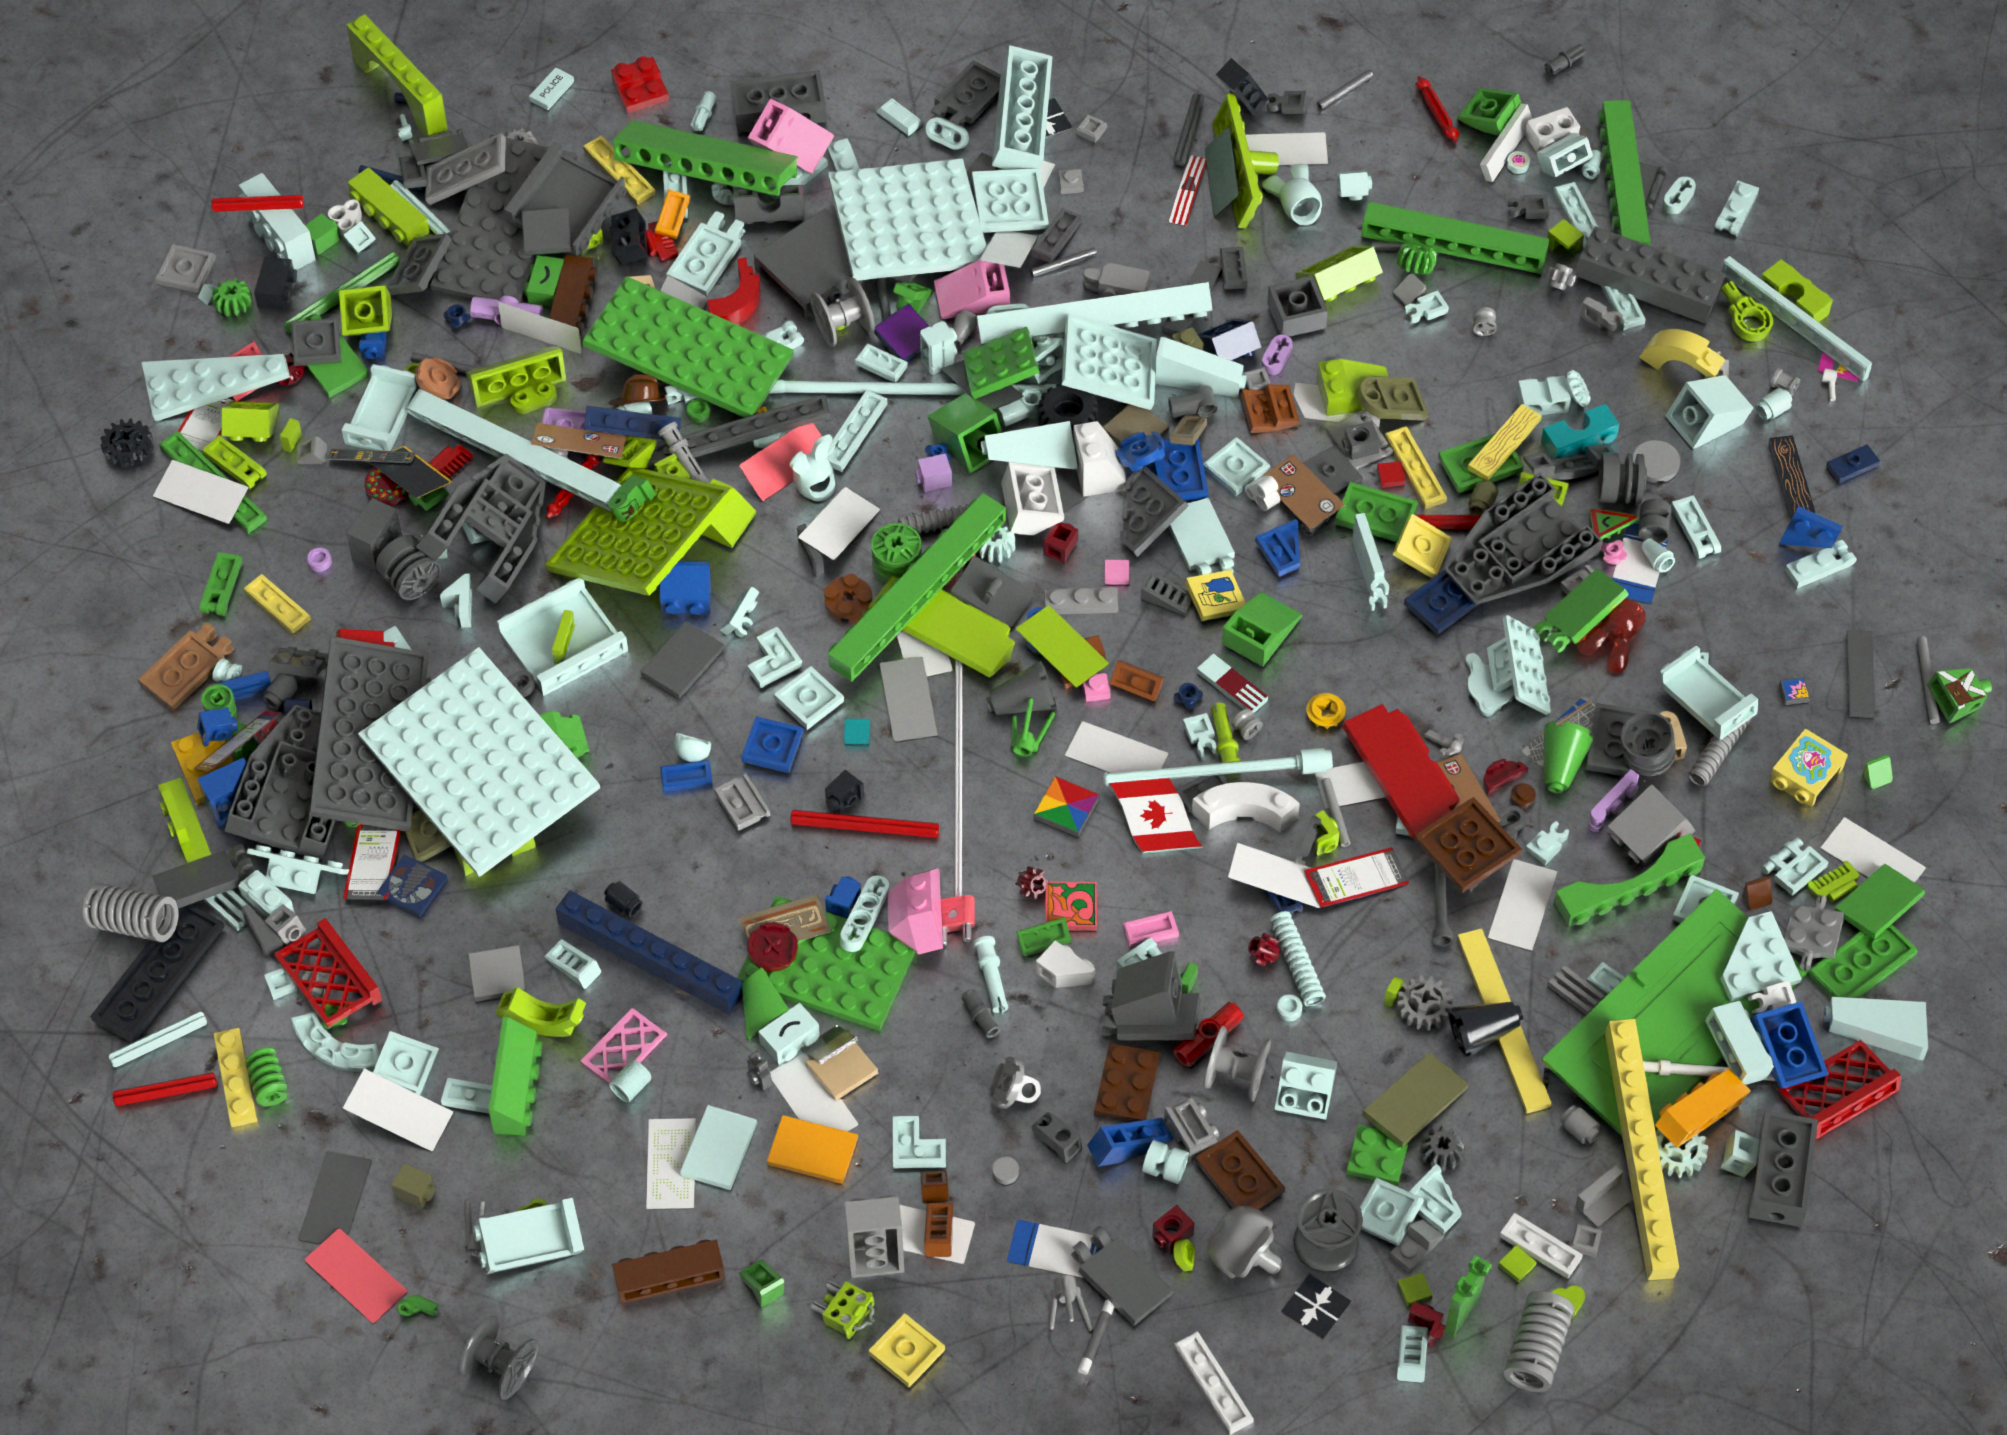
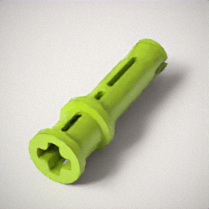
(1227, 747)

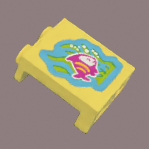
(1807, 767)

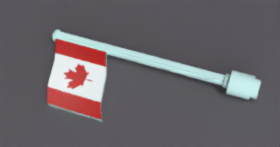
(1157, 811)

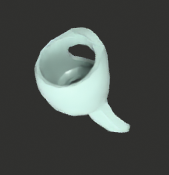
(1296, 193)
(814, 468)

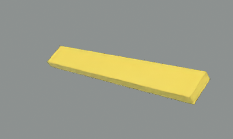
(1514, 1044)

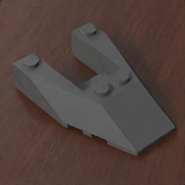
(501, 505)

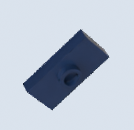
(1853, 463)

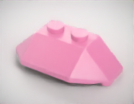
(916, 911)

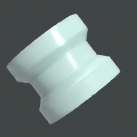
(225, 671)

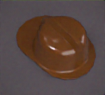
(639, 389)

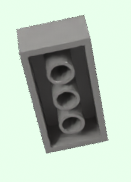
(874, 1236)

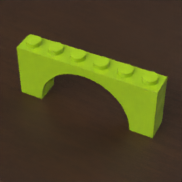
(373, 49)

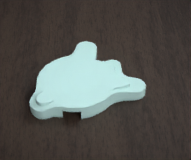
(1481, 687)

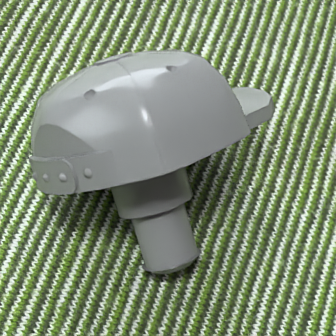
(1243, 1241)

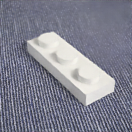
(1541, 1245)

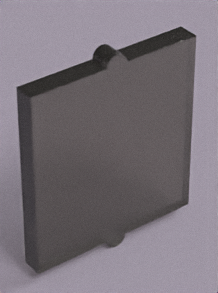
(829, 1044)

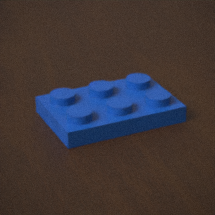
(1183, 470)

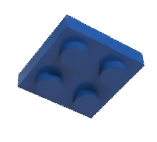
(772, 744)

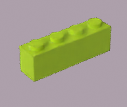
(388, 207)

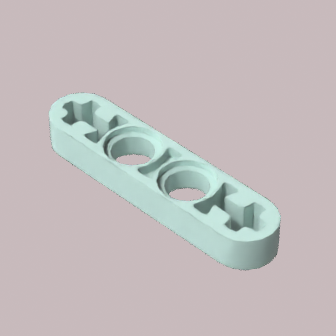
(865, 913)

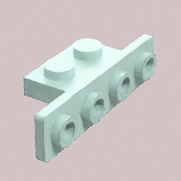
(293, 872)

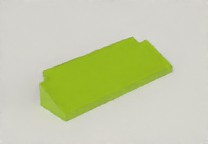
(960, 632)

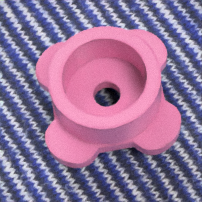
(1613, 557)

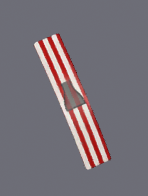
(1187, 190)

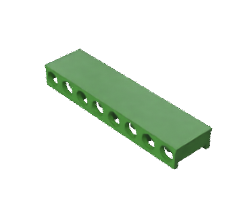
(705, 155)

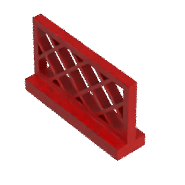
(348, 966)
(1856, 1100)

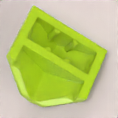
(635, 454)

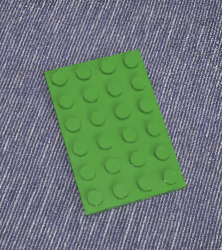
(841, 982)

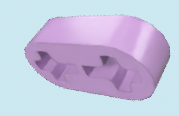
(1281, 356)

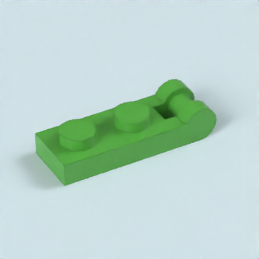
(221, 583)

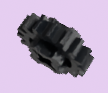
(126, 442)

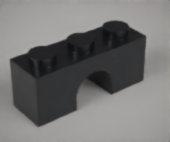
(1243, 86)

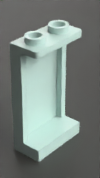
(381, 409)
(1706, 694)
(528, 1236)

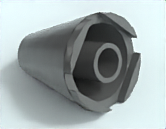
(1014, 693)

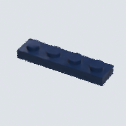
(627, 422)

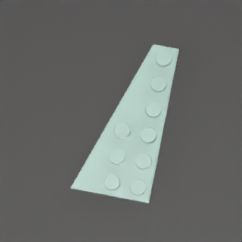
(193, 383)

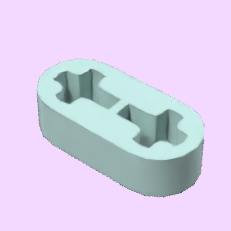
(1682, 197)

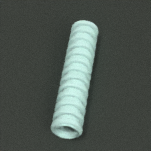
(1297, 958)

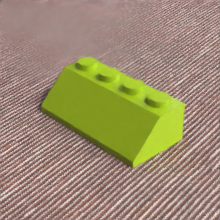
(508, 376)

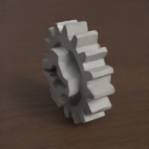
(1432, 1011)

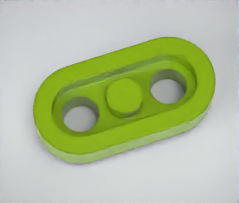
(534, 397)

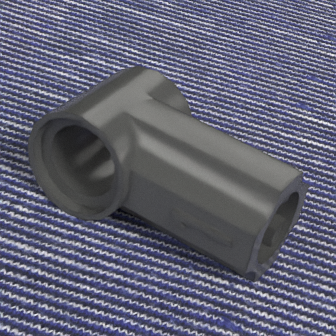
(1198, 402)

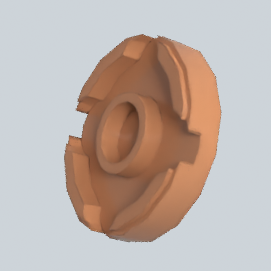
(437, 378)

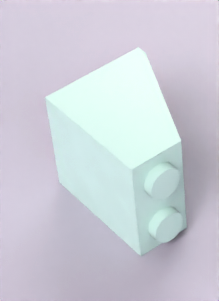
(1708, 410)

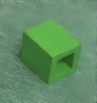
(323, 233)

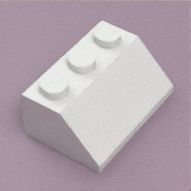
(1031, 498)

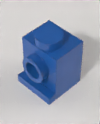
(216, 725)
(843, 897)

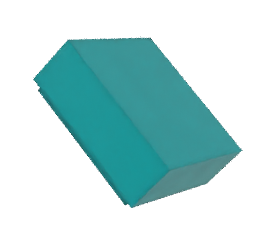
(856, 731)

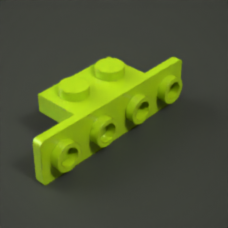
(183, 820)

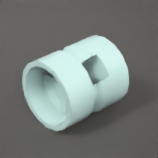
(1165, 1162)

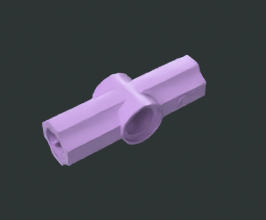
(489, 309)

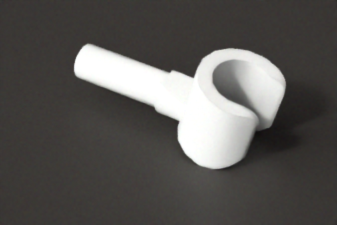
(1830, 377)

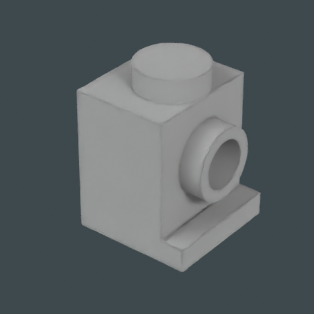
(288, 931)

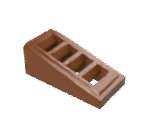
(938, 1245)

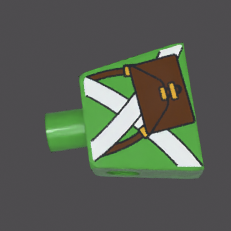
(1958, 692)

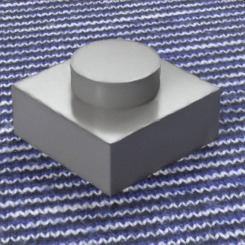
(1071, 181)

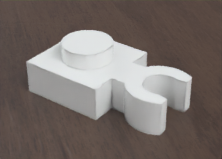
(1774, 997)

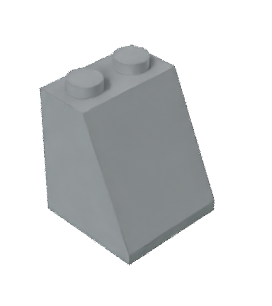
(1649, 826)

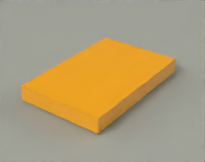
(812, 1149)

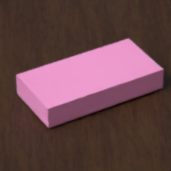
(1157, 927)

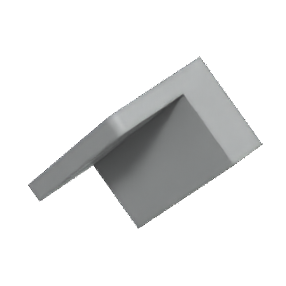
(1604, 1198)

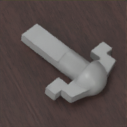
(1453, 746)

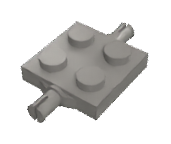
(1813, 931)

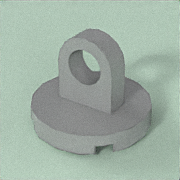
(1008, 1084)

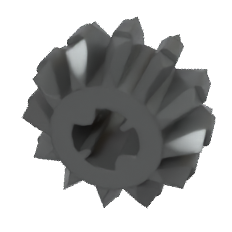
(1443, 1140)

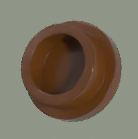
(1523, 795)

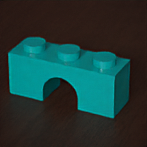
(1599, 428)

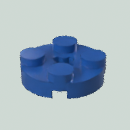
(1141, 450)

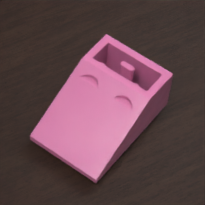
(790, 133)
(972, 289)

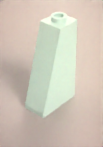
(1190, 368)
(1039, 445)
(1881, 1023)

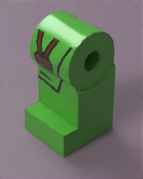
(630, 497)

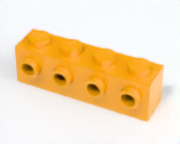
(1702, 1107)

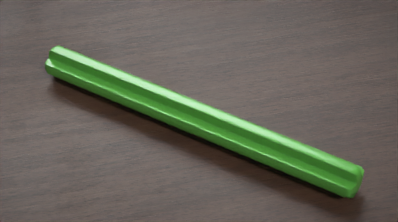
(358, 281)

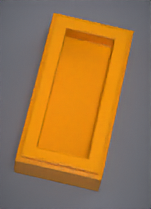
(672, 214)

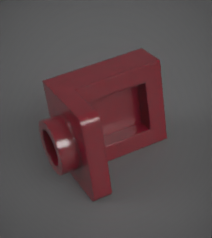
(1425, 1316)

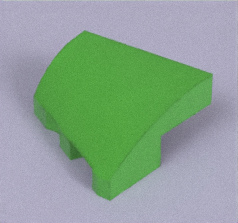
(760, 1002)

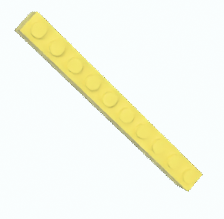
(1641, 1150)

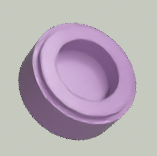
(319, 559)

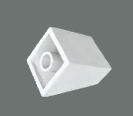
(1097, 460)

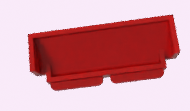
(1402, 767)

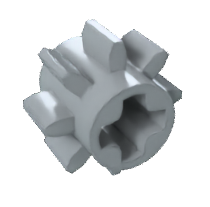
(1560, 276)

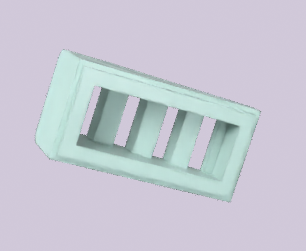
(584, 974)
(1412, 1369)

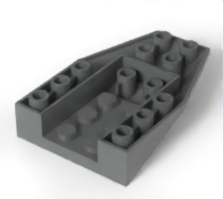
(1520, 544)
(277, 789)

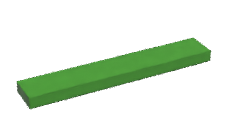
(181, 450)

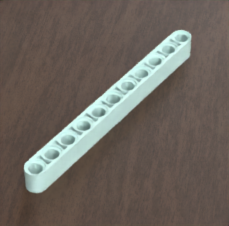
(500, 441)

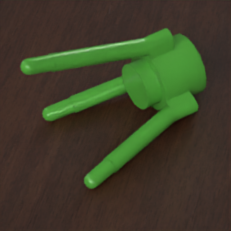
(1024, 743)

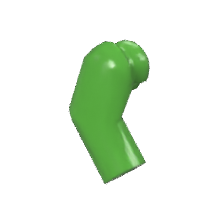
(416, 1304)

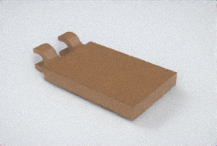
(185, 666)

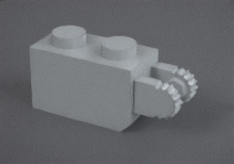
(1116, 280)

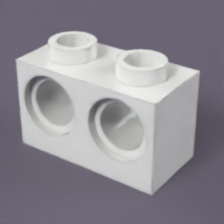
(1550, 128)

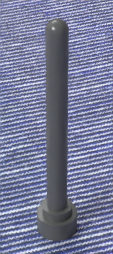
(1442, 933)

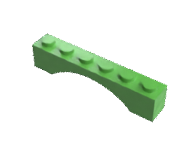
(1584, 900)

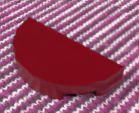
(1502, 773)

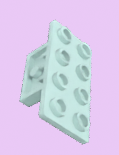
(1519, 663)

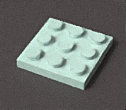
(1010, 200)

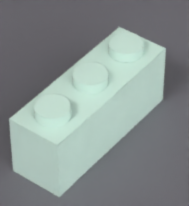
(1739, 1042)

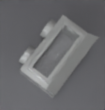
(1191, 1127)

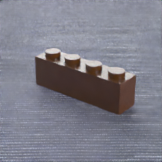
(574, 291)
(668, 1270)

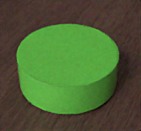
(698, 410)

